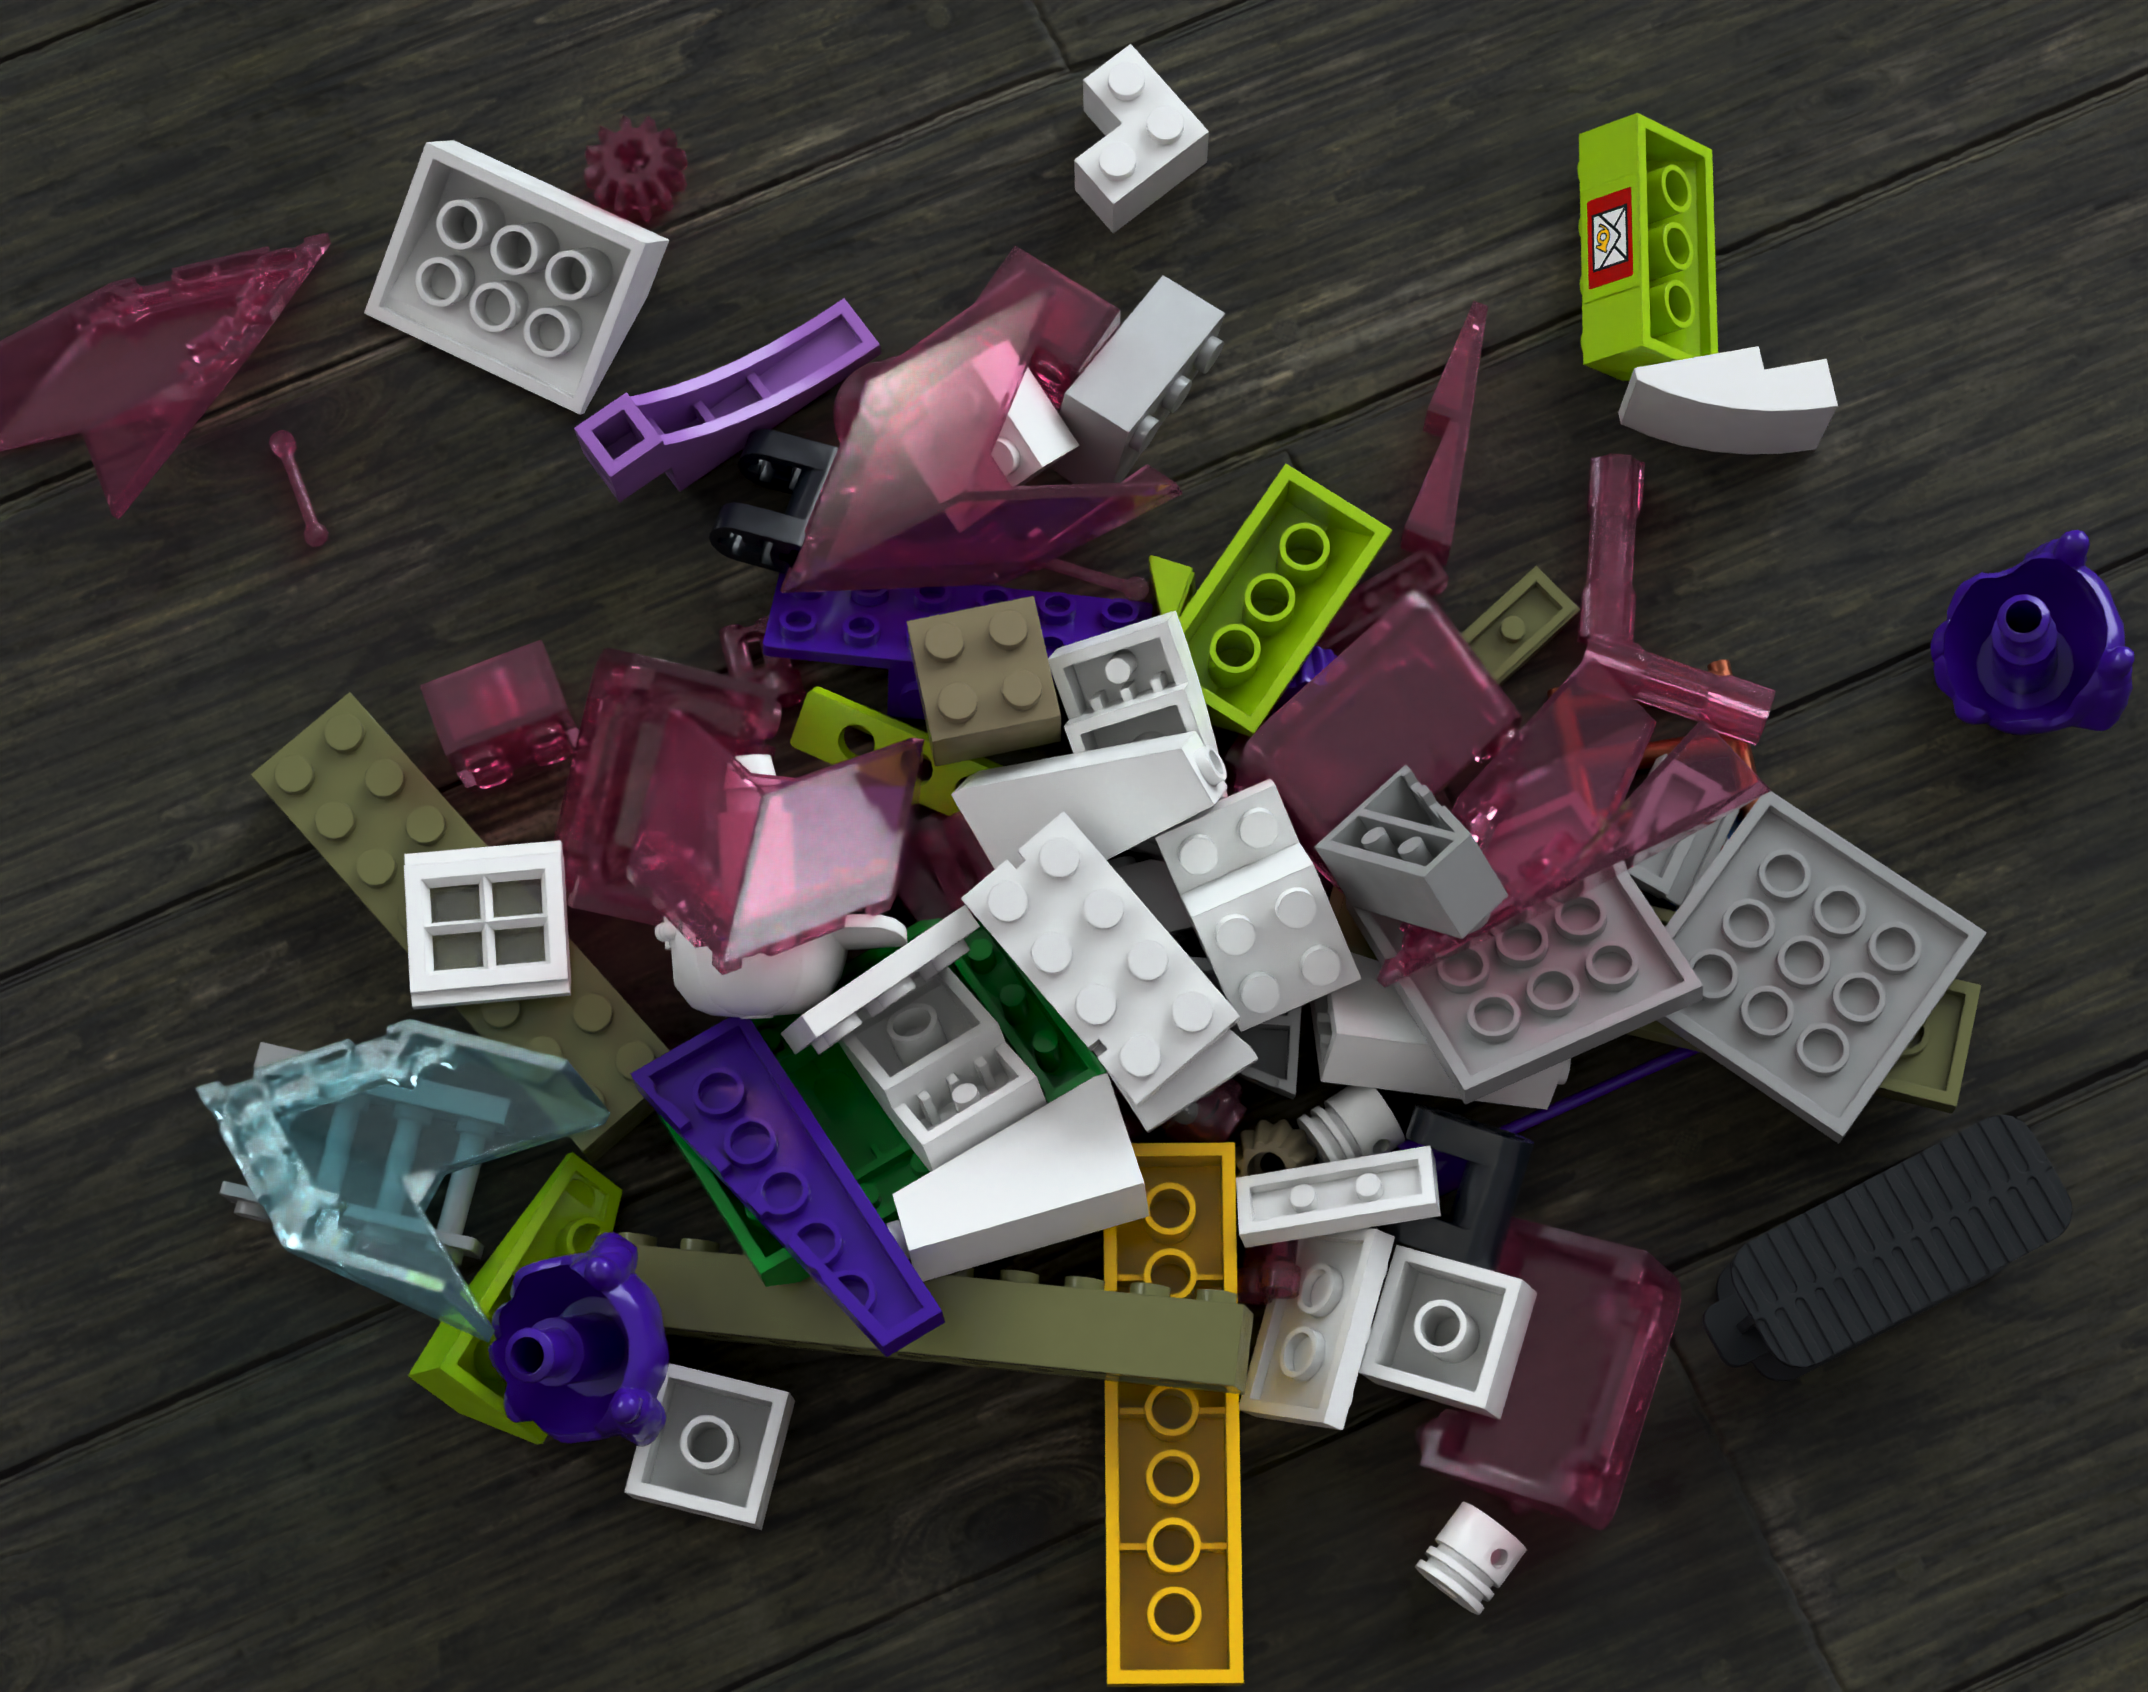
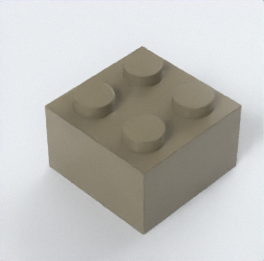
(984, 681)

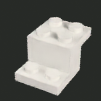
(1257, 905)

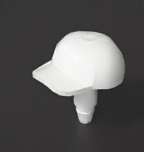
(779, 983)

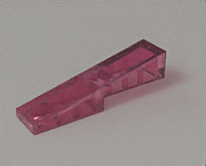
(1449, 418)

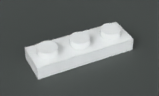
(1337, 1196)

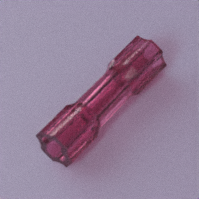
(1613, 507)
(1724, 702)

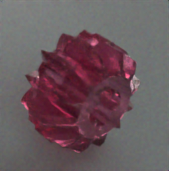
(624, 151)

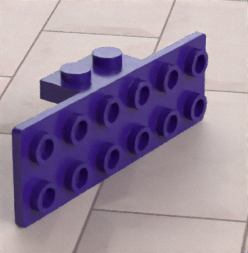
(872, 626)

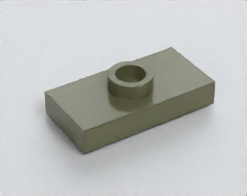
(1520, 624)

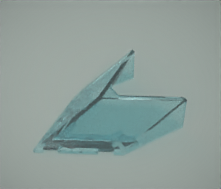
(361, 1135)

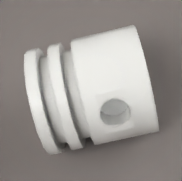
(1352, 1125)
(1471, 1557)

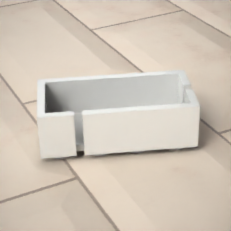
(1101, 958)

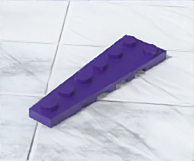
(768, 1148)

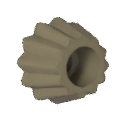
(1278, 1139)

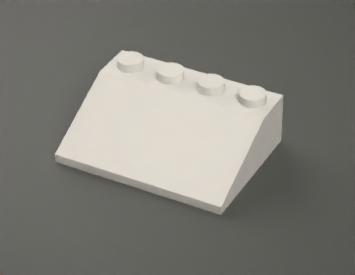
(513, 274)

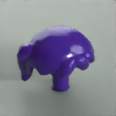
(2035, 645)
(583, 1346)

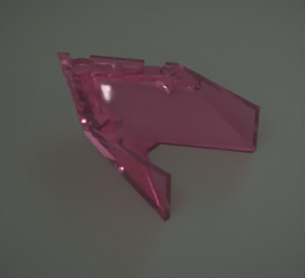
(144, 361)
(916, 476)
(1556, 810)
(771, 857)

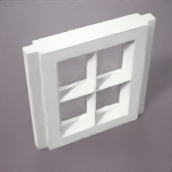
(487, 924)

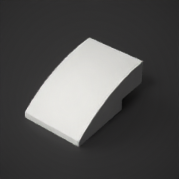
(1731, 403)
(1131, 686)
(942, 1069)

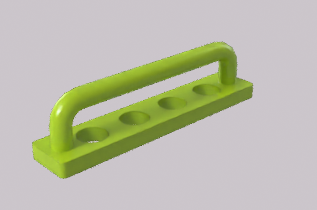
(821, 734)

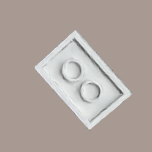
(882, 984)
(1316, 1342)

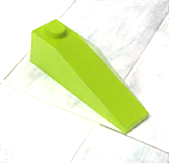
(558, 1222)

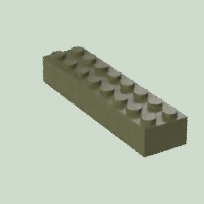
(370, 806)

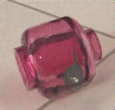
(1209, 1118)

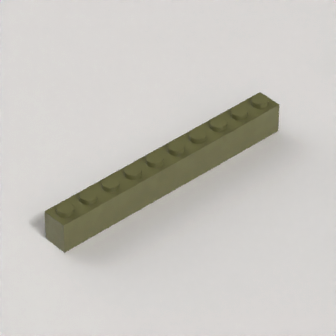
(986, 1325)

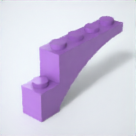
(710, 417)

